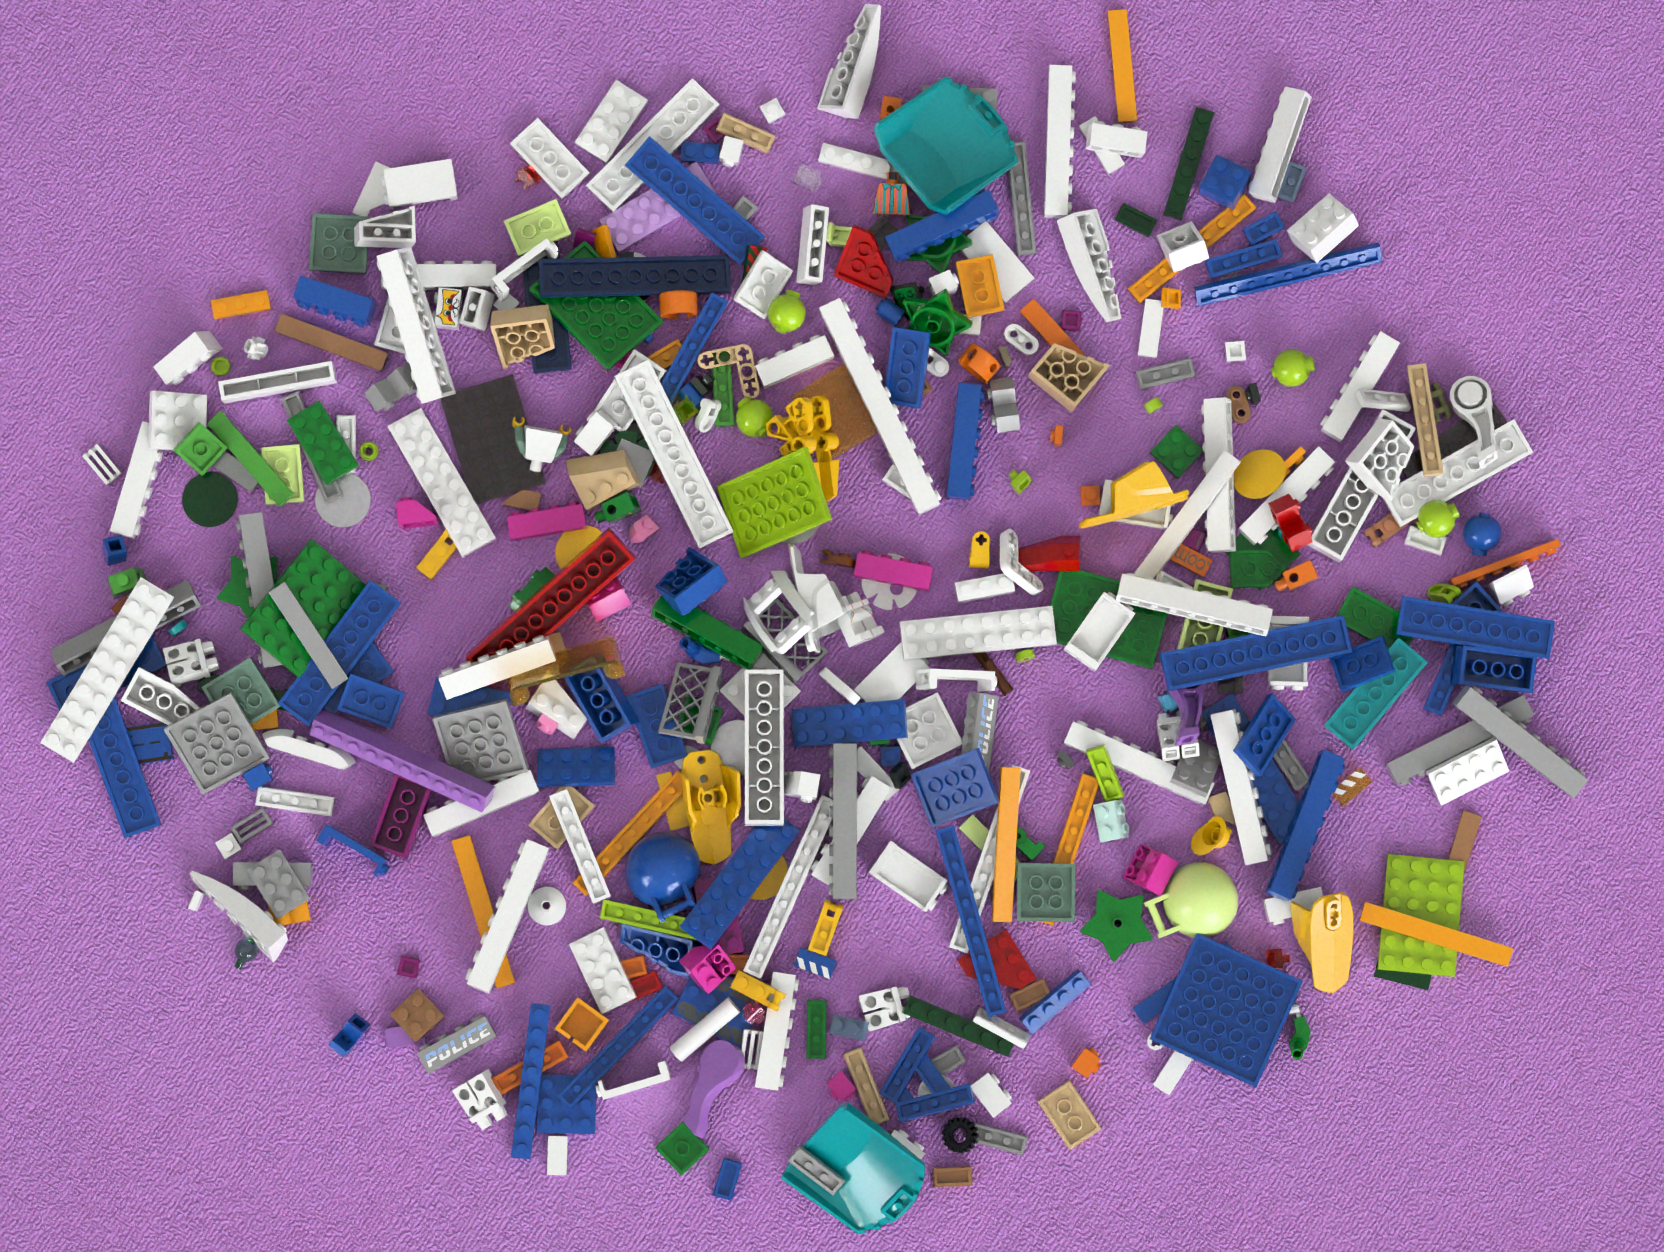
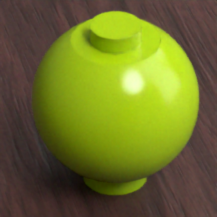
(787, 312)
(1292, 367)
(753, 416)
(1437, 518)

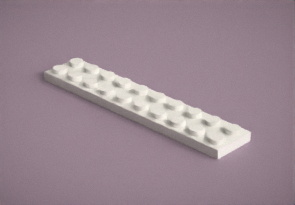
(673, 454)
(107, 669)

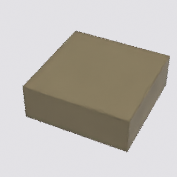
(1005, 357)

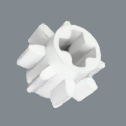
(256, 348)

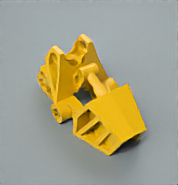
(803, 430)

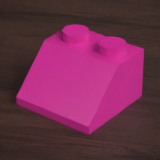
(413, 514)

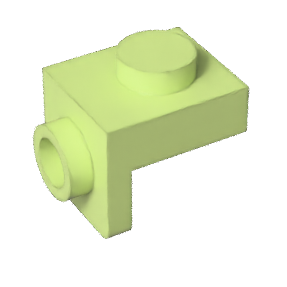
(837, 235)

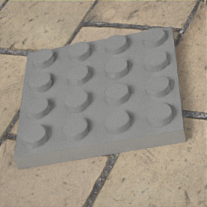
(482, 741)
(216, 742)

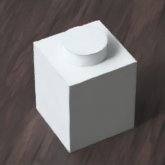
(731, 151)

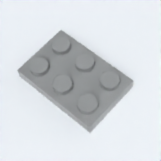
(1198, 771)
(278, 884)

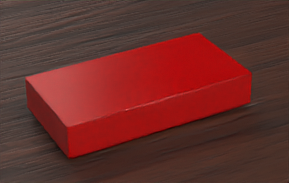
(646, 985)

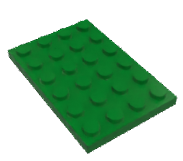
(605, 324)
(323, 591)
(1076, 596)

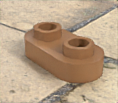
(1239, 404)

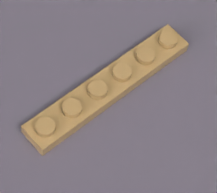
(1424, 420)

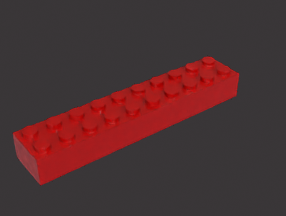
(559, 596)

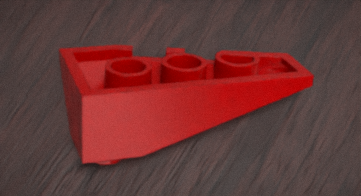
(1052, 554)

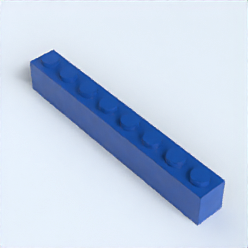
(1305, 825)

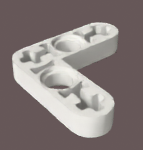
(1012, 568)

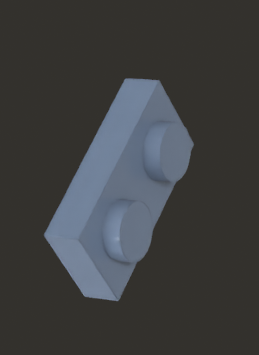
(1291, 182)
(849, 1027)

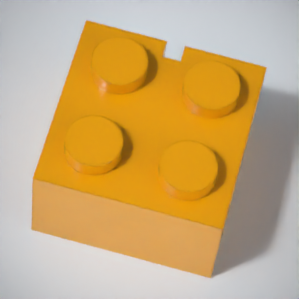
(582, 1023)

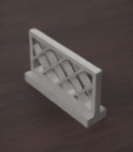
(781, 660)
(707, 702)

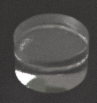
(851, 680)

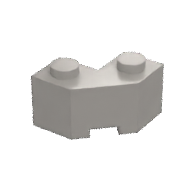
(393, 388)
(1004, 405)

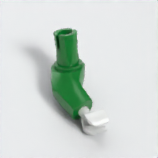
(1300, 1038)

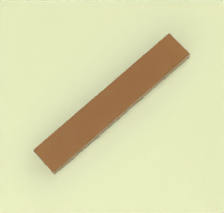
(331, 342)

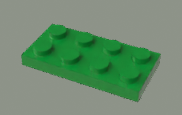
(323, 443)
(1370, 617)

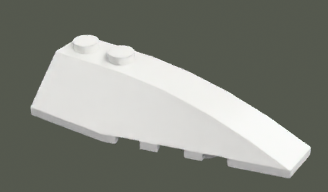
(851, 77)
(1088, 250)
(157, 697)
(252, 920)

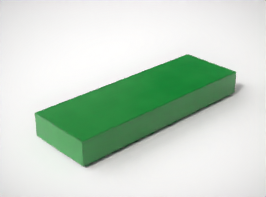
(816, 1029)

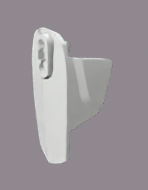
(820, 597)

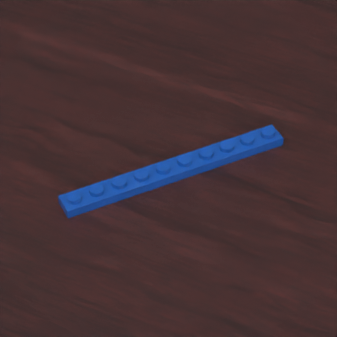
(1287, 274)
(970, 921)

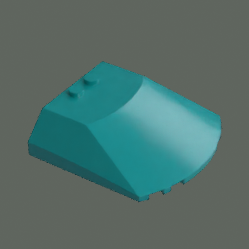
(946, 144)
(877, 1171)

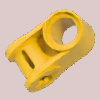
(979, 554)

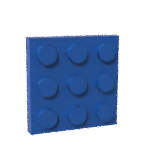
(556, 1117)

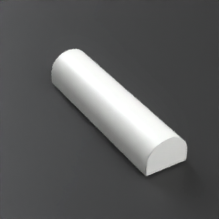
(704, 1029)

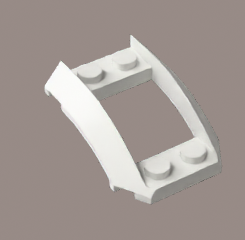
(768, 593)

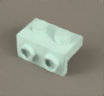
(1111, 820)

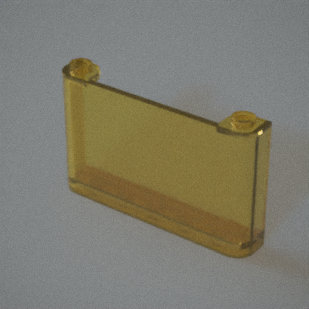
(569, 662)

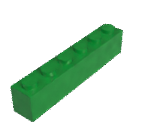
(711, 633)

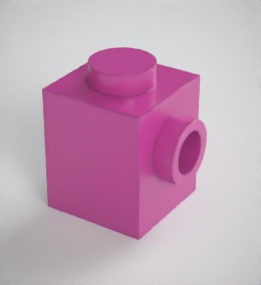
(841, 1087)

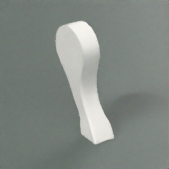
(1473, 402)

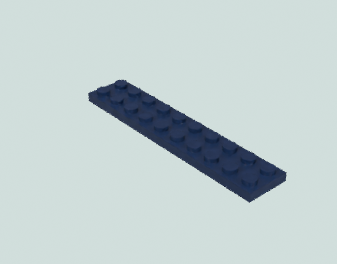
(633, 276)

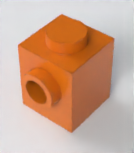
(889, 105)
(1086, 1062)

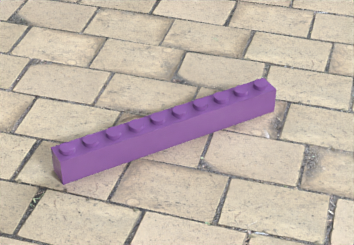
(402, 760)

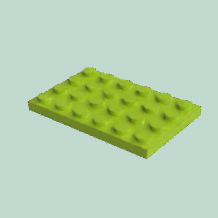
(774, 502)
(1426, 891)

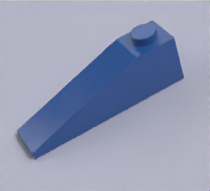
(658, 946)

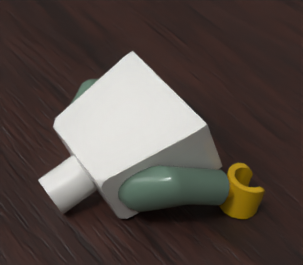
(539, 443)

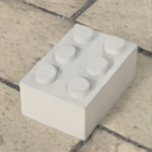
(1322, 228)

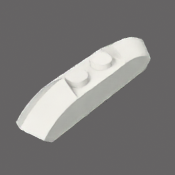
(283, 741)

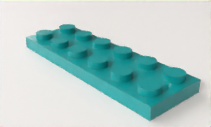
(1371, 700)

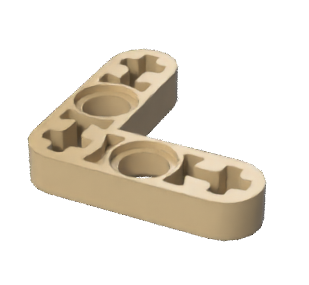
(734, 358)

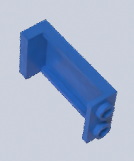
(329, 832)

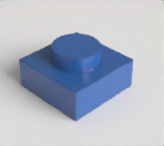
(890, 756)

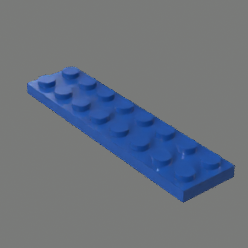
(693, 200)
(1475, 627)
(347, 644)
(123, 774)
(1274, 793)
(737, 882)

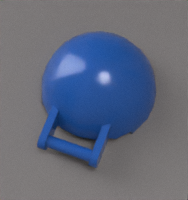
(662, 871)

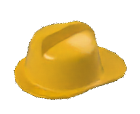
(1210, 836)

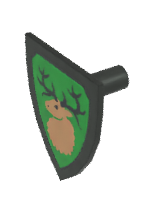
(901, 291)

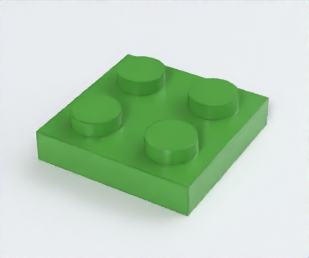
(200, 448)

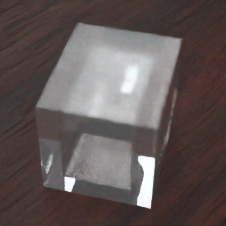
(808, 178)

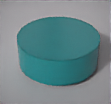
(178, 628)

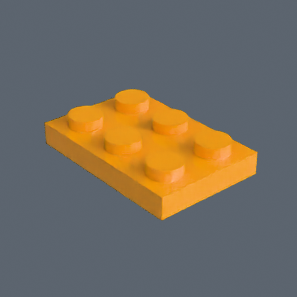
(980, 286)

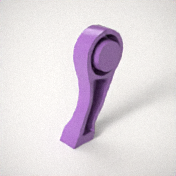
(1190, 706)
(719, 1066)

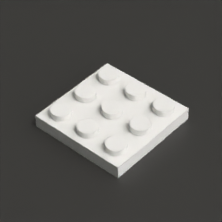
(173, 417)
(735, 688)
(929, 732)

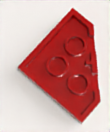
(864, 263)
(1007, 961)

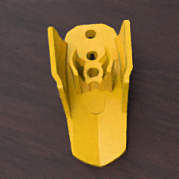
(1137, 493)
(711, 804)
(1326, 938)

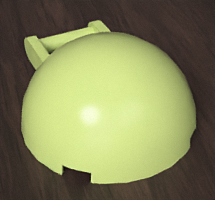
(1196, 901)

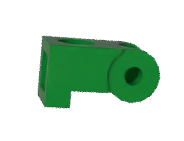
(1026, 846)

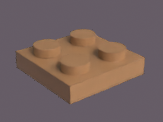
(417, 1015)

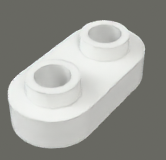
(1023, 337)

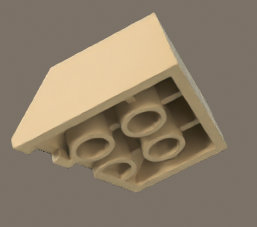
(522, 333)
(1067, 375)
(602, 477)

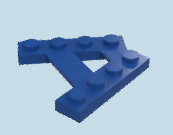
(916, 1060)

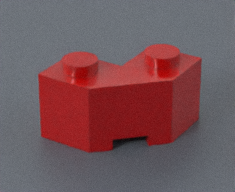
(1294, 531)

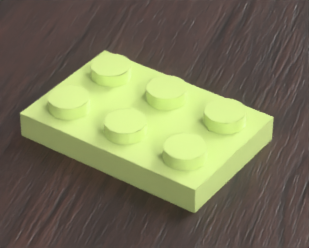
(536, 225)
(288, 465)

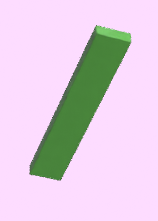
(250, 458)

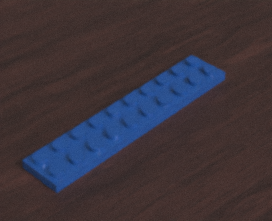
(1255, 653)

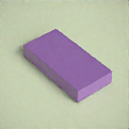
(398, 1037)

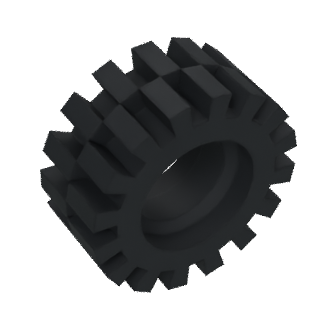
(970, 1140)

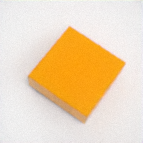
(1171, 298)

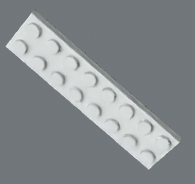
(668, 128)
(1459, 474)
(441, 482)
(978, 633)

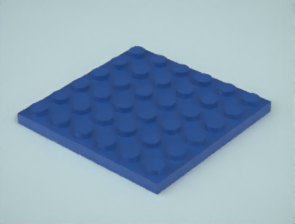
(1226, 1010)

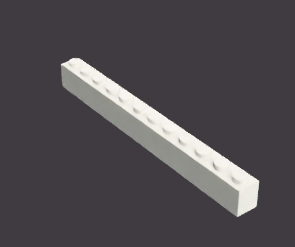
(879, 406)

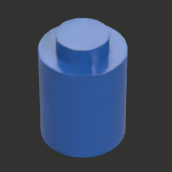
(890, 312)
(692, 393)

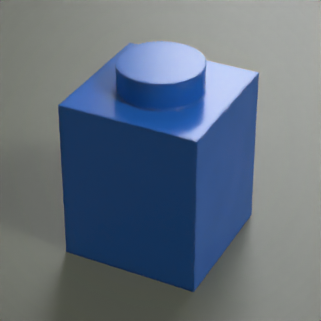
(114, 550)
(258, 775)

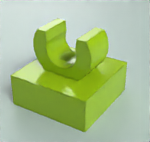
(1019, 481)

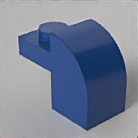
(349, 1035)

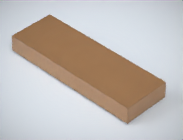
(1464, 837)

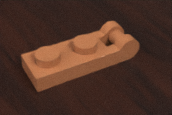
(1387, 527)

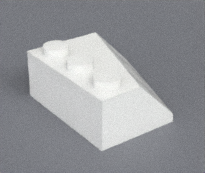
(1381, 457)

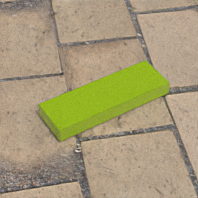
(1105, 773)

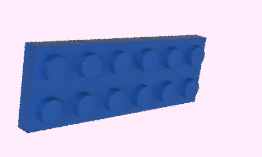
(149, 659)
(849, 723)

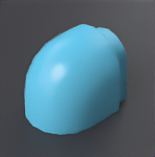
(1167, 702)

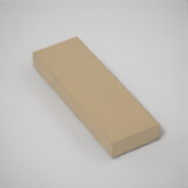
(744, 131)

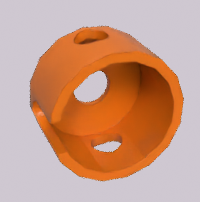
(678, 302)
(980, 364)

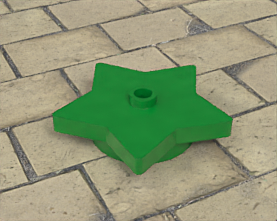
(939, 256)
(937, 317)
(236, 590)
(1115, 938)

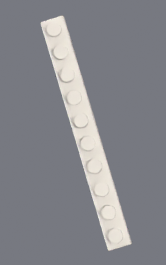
(984, 872)
(790, 889)

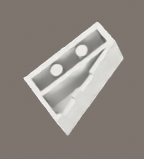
(387, 231)
(187, 357)
(557, 705)
(801, 785)

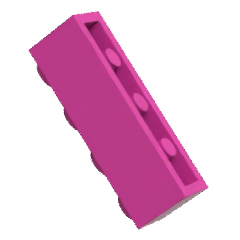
(546, 522)
(892, 571)

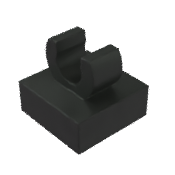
(702, 383)

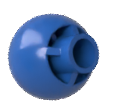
(1482, 533)

